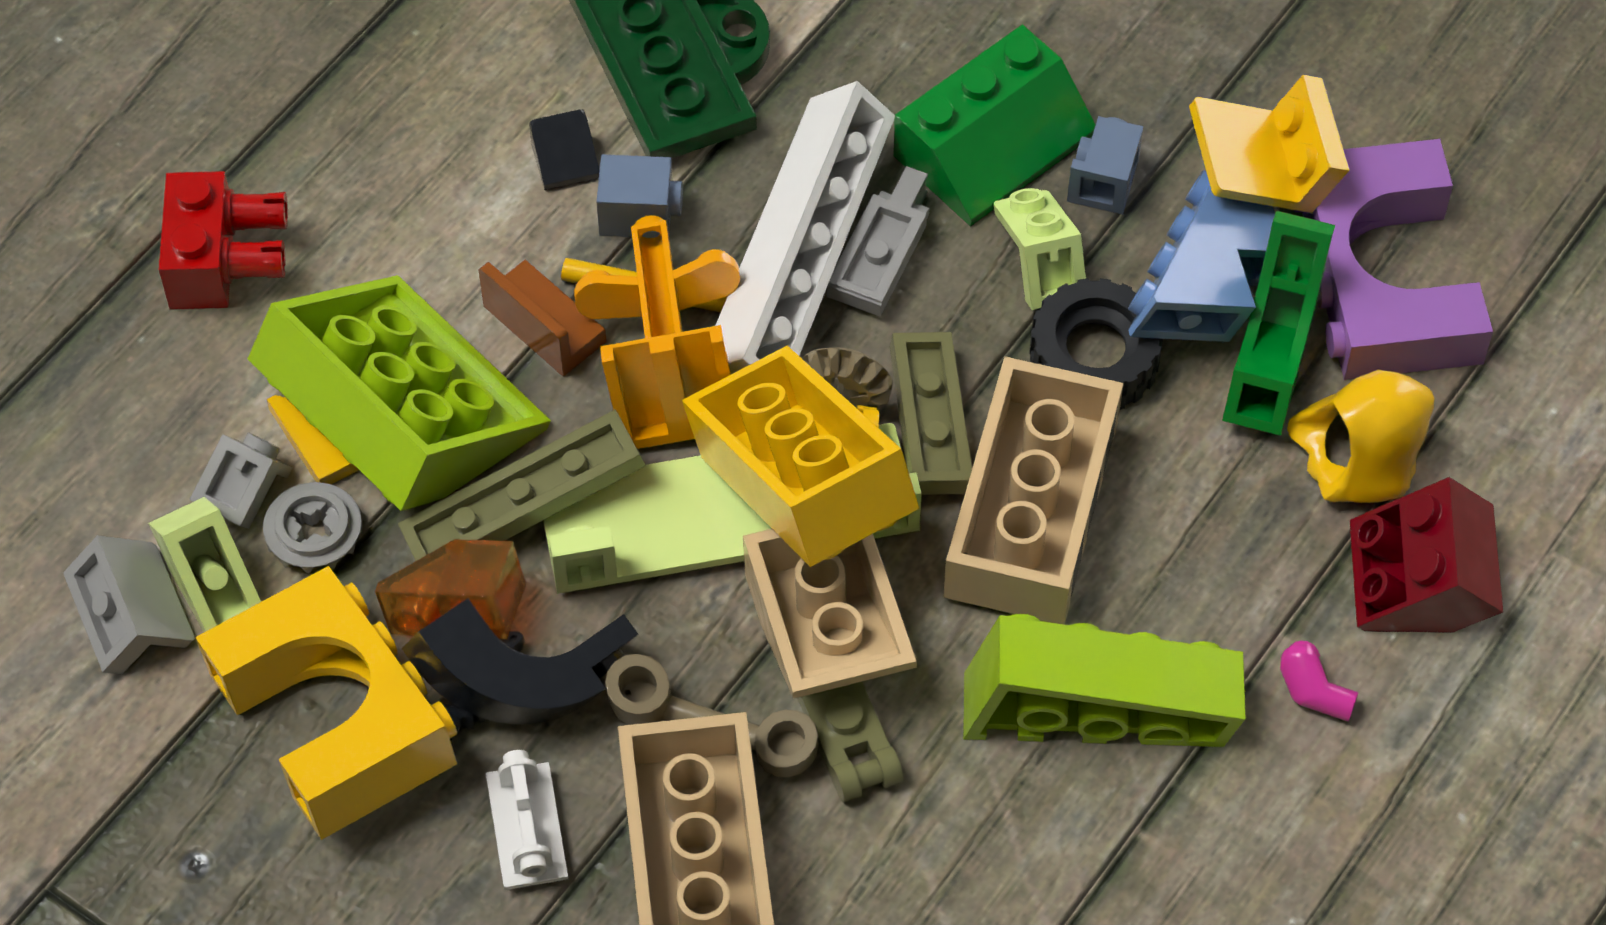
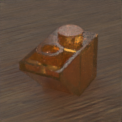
(449, 575)

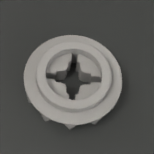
(308, 505)

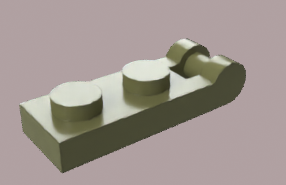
(848, 728)

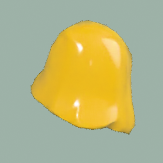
(1386, 429)

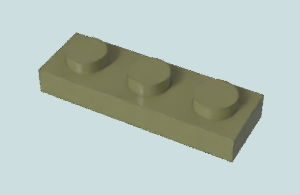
(931, 411)

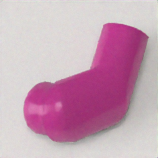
(1309, 684)

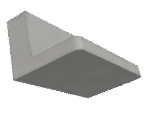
(126, 601)

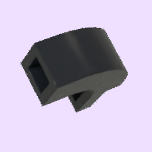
(503, 685)

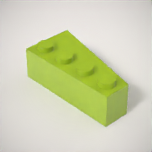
(1101, 685)

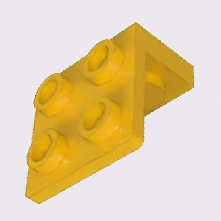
(1273, 156)

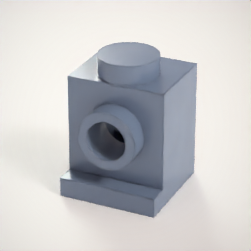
(1106, 165)

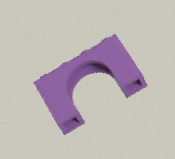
(1378, 323)

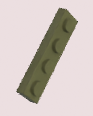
(528, 488)

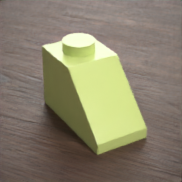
(205, 562)

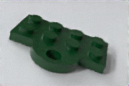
(678, 67)

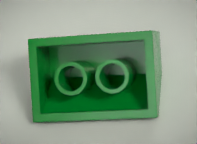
(993, 125)

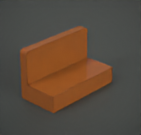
(540, 315)

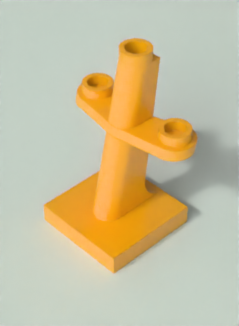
(657, 372)

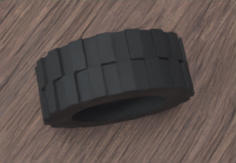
(1100, 304)

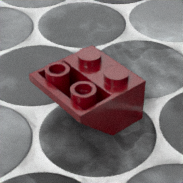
(1426, 562)

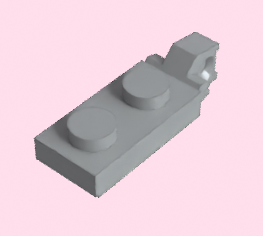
(881, 245)

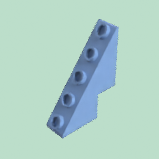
(1206, 272)

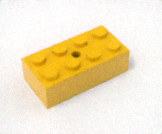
(801, 455)

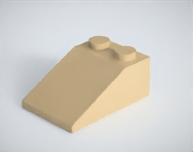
(828, 619)

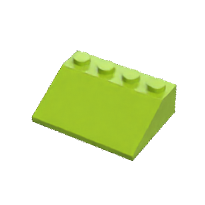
(394, 388)

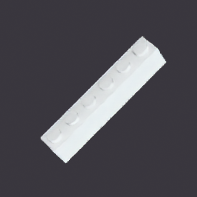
(804, 224)

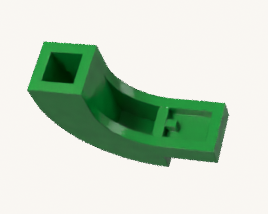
(1279, 324)

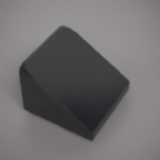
(564, 149)

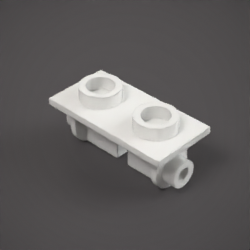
(526, 822)

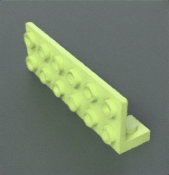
(661, 524)

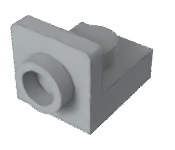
(240, 477)

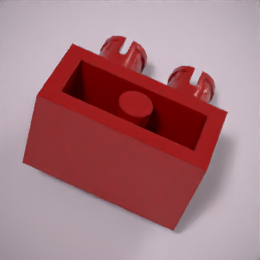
(198, 244)

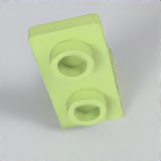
(1046, 242)

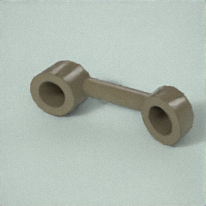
(783, 742)

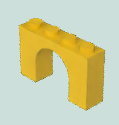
(324, 631)

